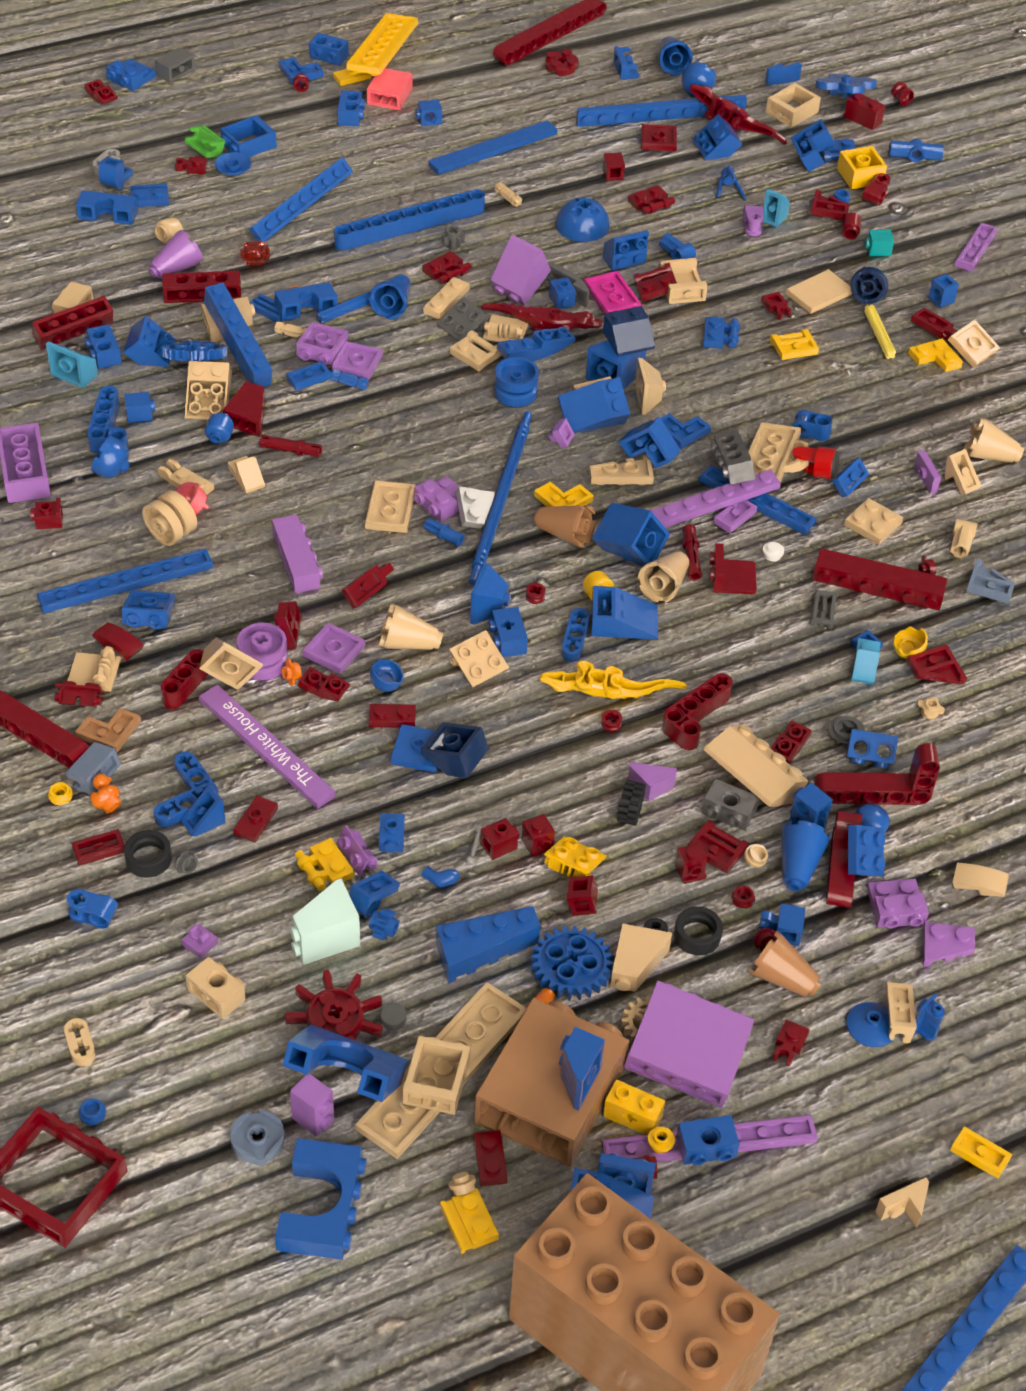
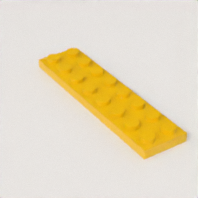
(382, 44)

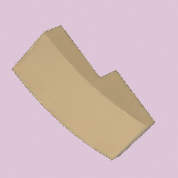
(986, 880)

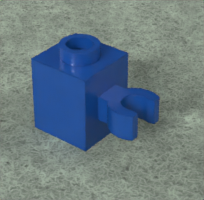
(787, 922)

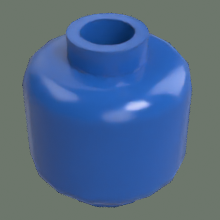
(219, 428)

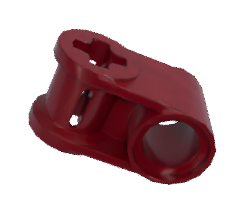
(877, 189)

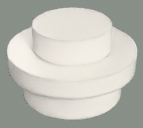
(773, 551)

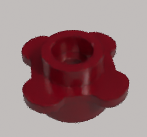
(927, 566)

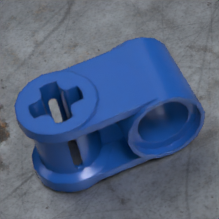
(814, 425)
(94, 908)

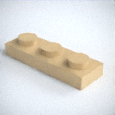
(446, 298)

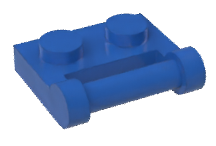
(833, 151)

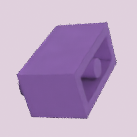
(312, 1105)

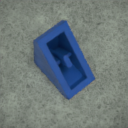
(205, 813)

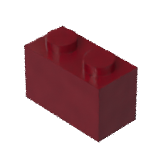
(864, 111)

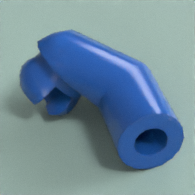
(441, 879)

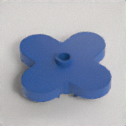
(845, 84)

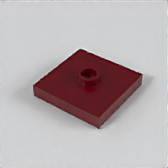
(658, 137)

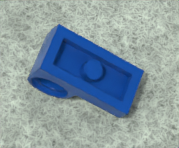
(370, 891)

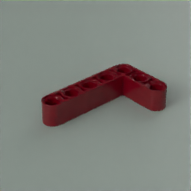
(885, 788)

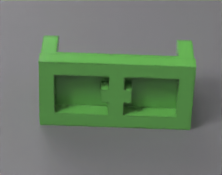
(205, 141)

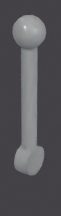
(470, 860)

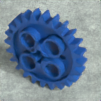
(194, 351)
(572, 962)

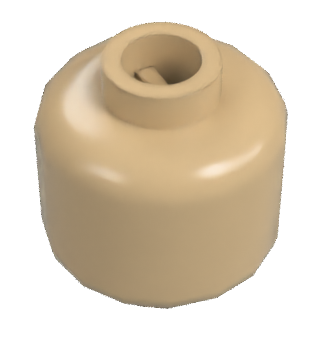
(167, 228)

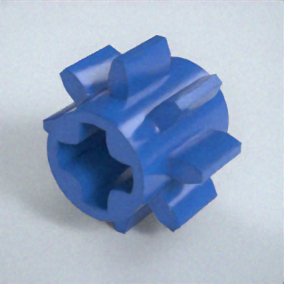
(384, 924)

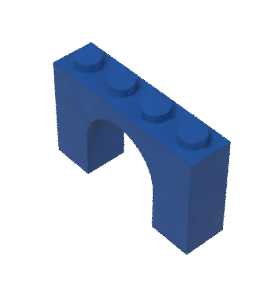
(315, 1047)
(326, 1233)

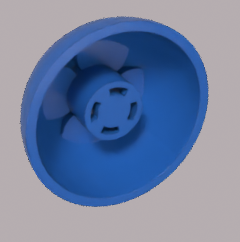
(583, 220)

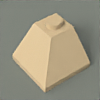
(648, 386)
(228, 663)

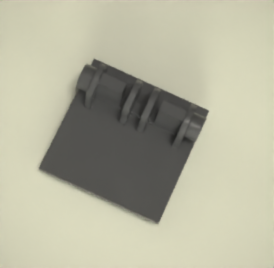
(463, 318)

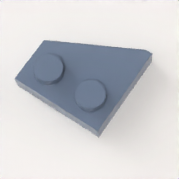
(990, 583)

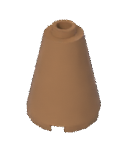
(568, 523)
(786, 968)

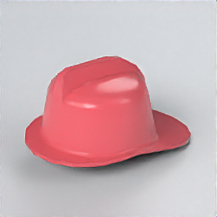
(194, 495)

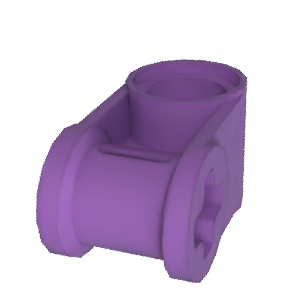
(752, 219)

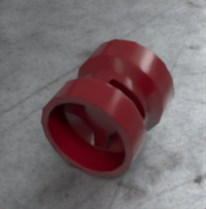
(902, 93)

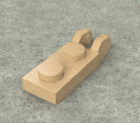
(182, 475)

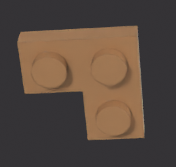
(111, 734)

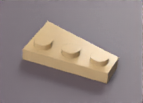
(630, 472)

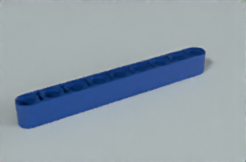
(409, 219)

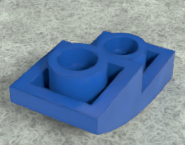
(783, 74)

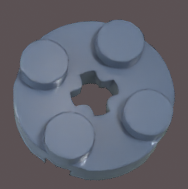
(257, 1151)

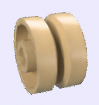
(169, 517)

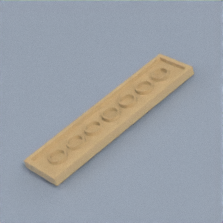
(479, 1024)

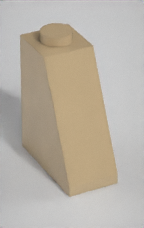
(245, 308)
(638, 955)

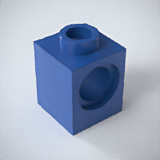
(427, 118)
(943, 290)

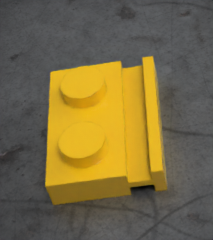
(469, 1221)

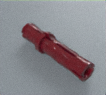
(299, 447)
(691, 547)

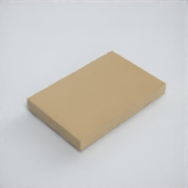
(819, 291)
(390, 506)

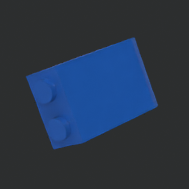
(604, 362)
(631, 534)

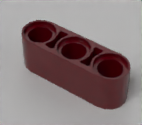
(183, 680)

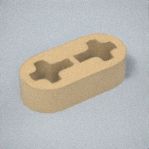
(74, 1043)

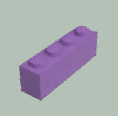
(296, 553)

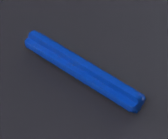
(344, 308)

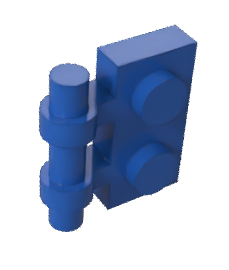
(715, 329)

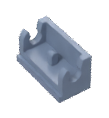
(94, 761)

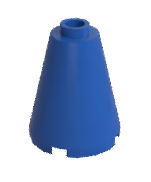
(674, 55)
(391, 296)
(801, 852)

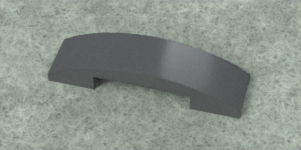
(581, 288)

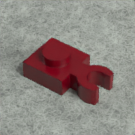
(194, 165)
(776, 303)
(790, 1040)

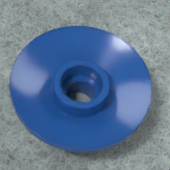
(233, 163)
(864, 1029)

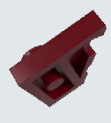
(828, 207)
(937, 665)

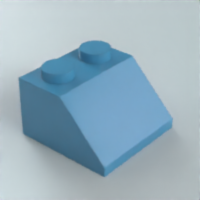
(71, 365)

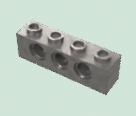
(733, 456)

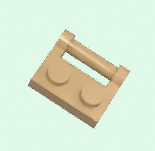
(473, 355)

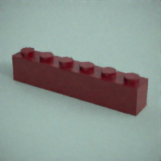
(880, 579)

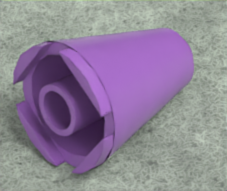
(176, 256)

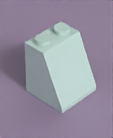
(326, 925)

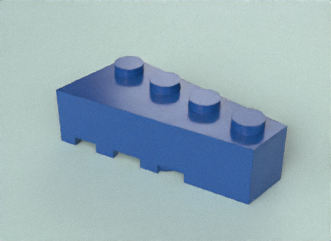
(485, 939)

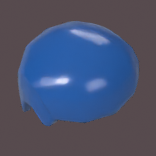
(386, 675)
(874, 816)

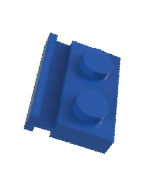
(150, 195)

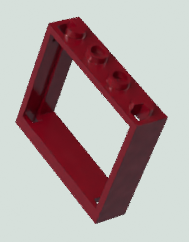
(72, 1136)

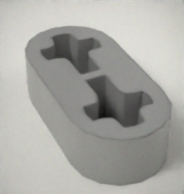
(112, 153)

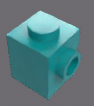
(879, 243)

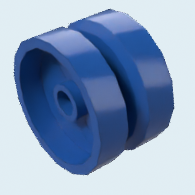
(516, 381)

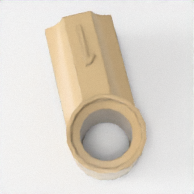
(963, 536)

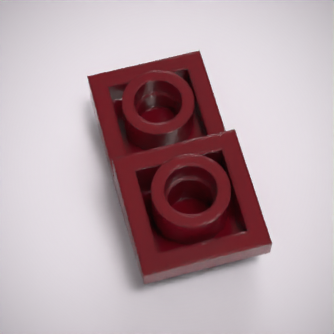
(100, 92)
(119, 639)
(323, 686)
(791, 740)

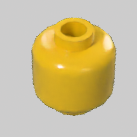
(595, 578)

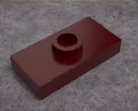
(255, 819)

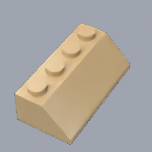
(756, 765)

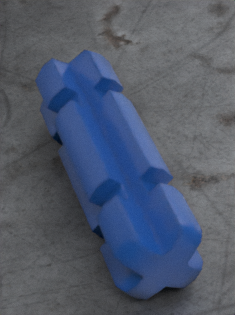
(349, 379)

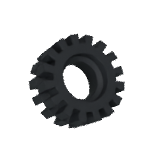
(631, 802)

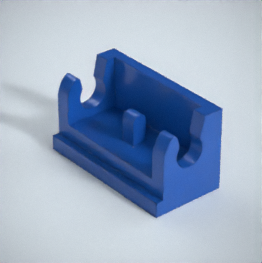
(625, 64)

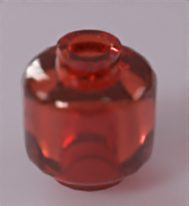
(255, 253)

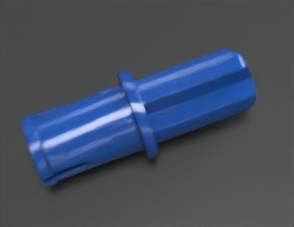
(444, 532)

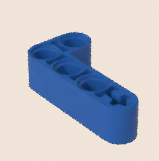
(104, 420)

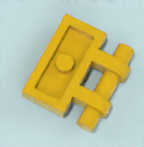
(329, 859)

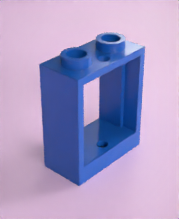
(254, 125)

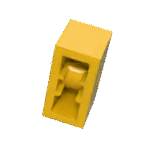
(633, 1108)

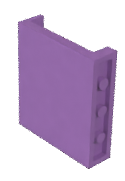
(689, 1044)

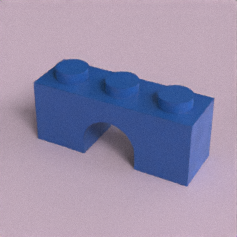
(93, 204)
(316, 296)

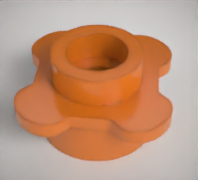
(291, 671)

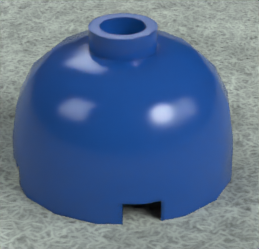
(698, 74)
(112, 458)

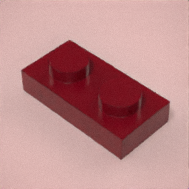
(392, 715)
(490, 1158)

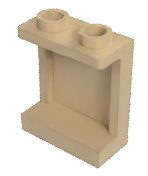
(688, 286)

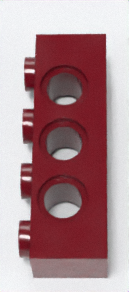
(191, 286)
(72, 322)

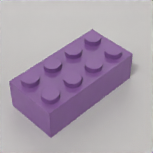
(23, 463)

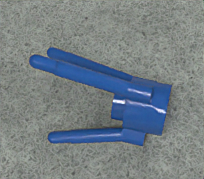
(728, 178)

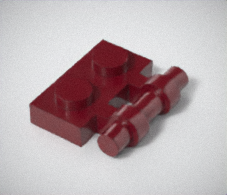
(650, 200)
(446, 267)

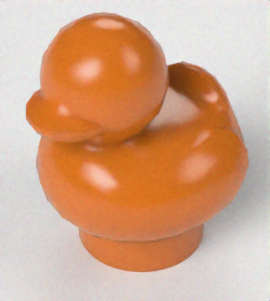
(107, 796)

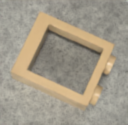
(792, 116)
(430, 1096)

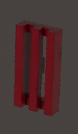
(99, 850)

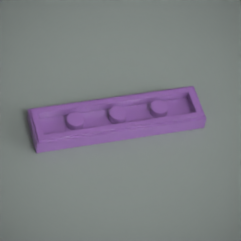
(976, 247)

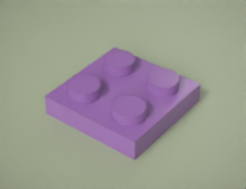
(357, 359)
(334, 648)

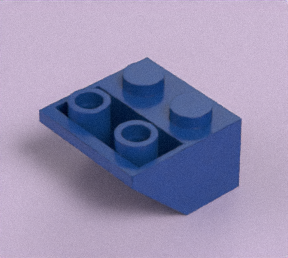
(717, 139)
(626, 250)
(146, 343)

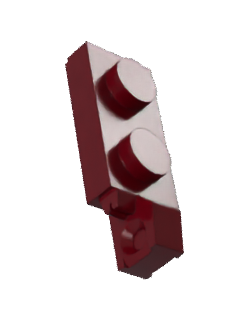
(934, 324)
(367, 584)

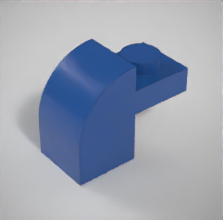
(113, 173)

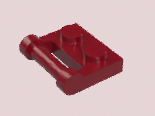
(657, 286)
(718, 853)

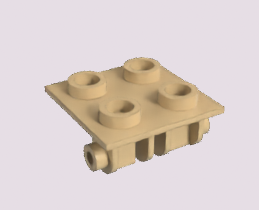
(504, 329)
(478, 658)
(95, 668)

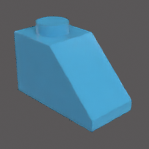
(775, 208)

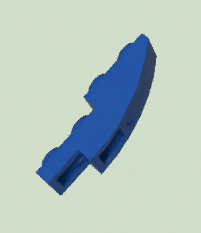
(540, 345)

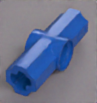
(907, 150)

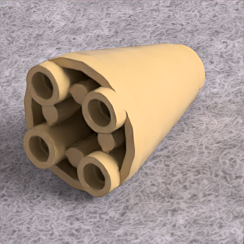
(992, 443)
(408, 631)

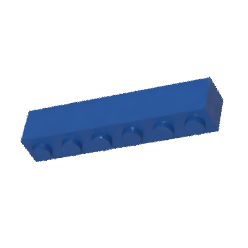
(237, 335)

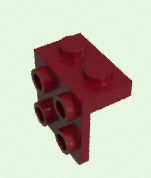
(731, 575)

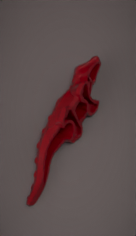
(731, 113)
(546, 318)

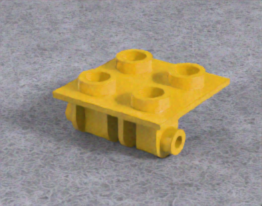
(571, 854)

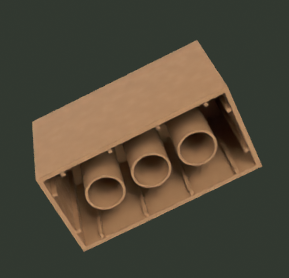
(635, 1301)

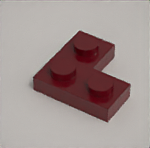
(289, 621)

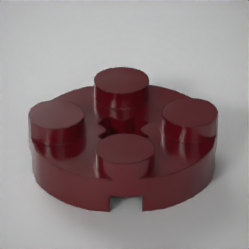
(561, 62)

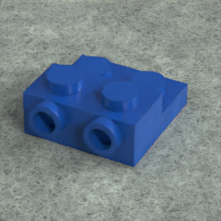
(129, 73)
(148, 609)

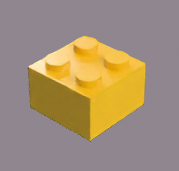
(860, 166)

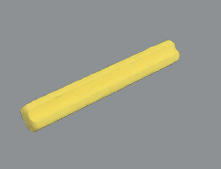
(880, 331)

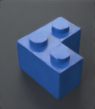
(811, 142)
(653, 440)

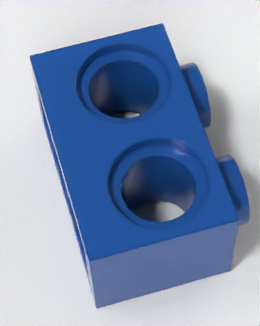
(329, 49)
(350, 108)
(103, 346)
(872, 742)
(810, 805)

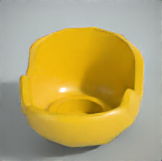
(910, 642)

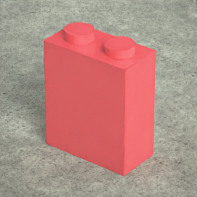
(390, 89)

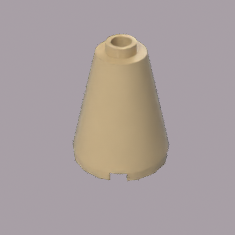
(663, 576)

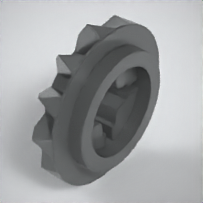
(845, 723)

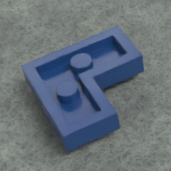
(291, 68)
(687, 432)

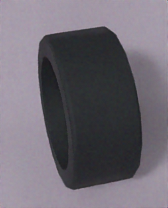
(148, 868)
(698, 915)

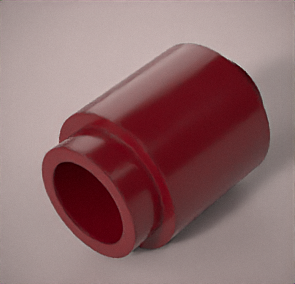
(851, 225)

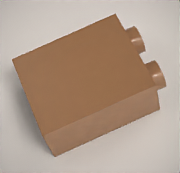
(526, 1087)

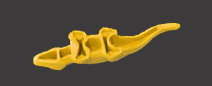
(604, 683)

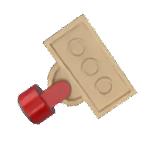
(781, 451)

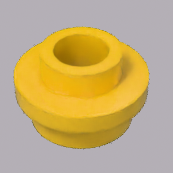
(60, 793)
(661, 1146)

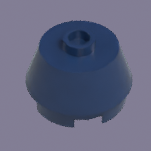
(869, 285)

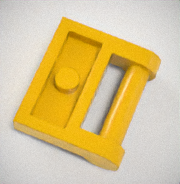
(794, 344)

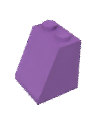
(520, 271)

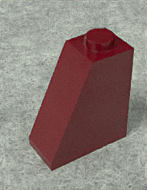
(247, 409)

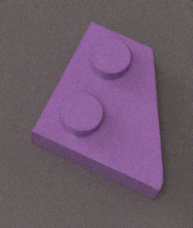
(946, 942)

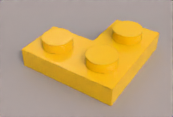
(936, 351)
(552, 496)

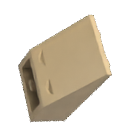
(207, 389)

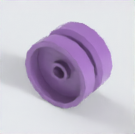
(267, 645)

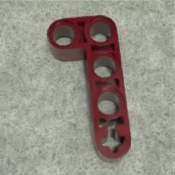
(682, 717)
(840, 883)

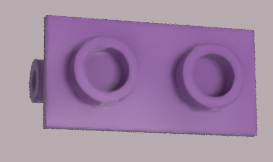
(352, 846)

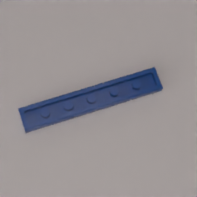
(765, 504)

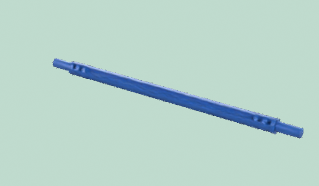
(500, 497)

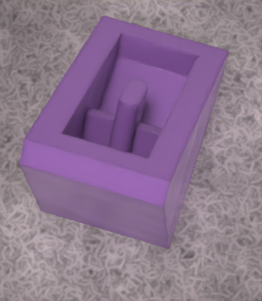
(657, 778)

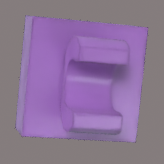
(562, 433)
(199, 940)

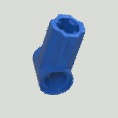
(676, 248)

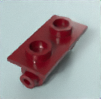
(70, 691)

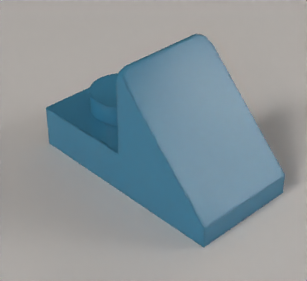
(866, 661)

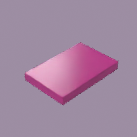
(611, 292)

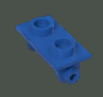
(929, 1018)

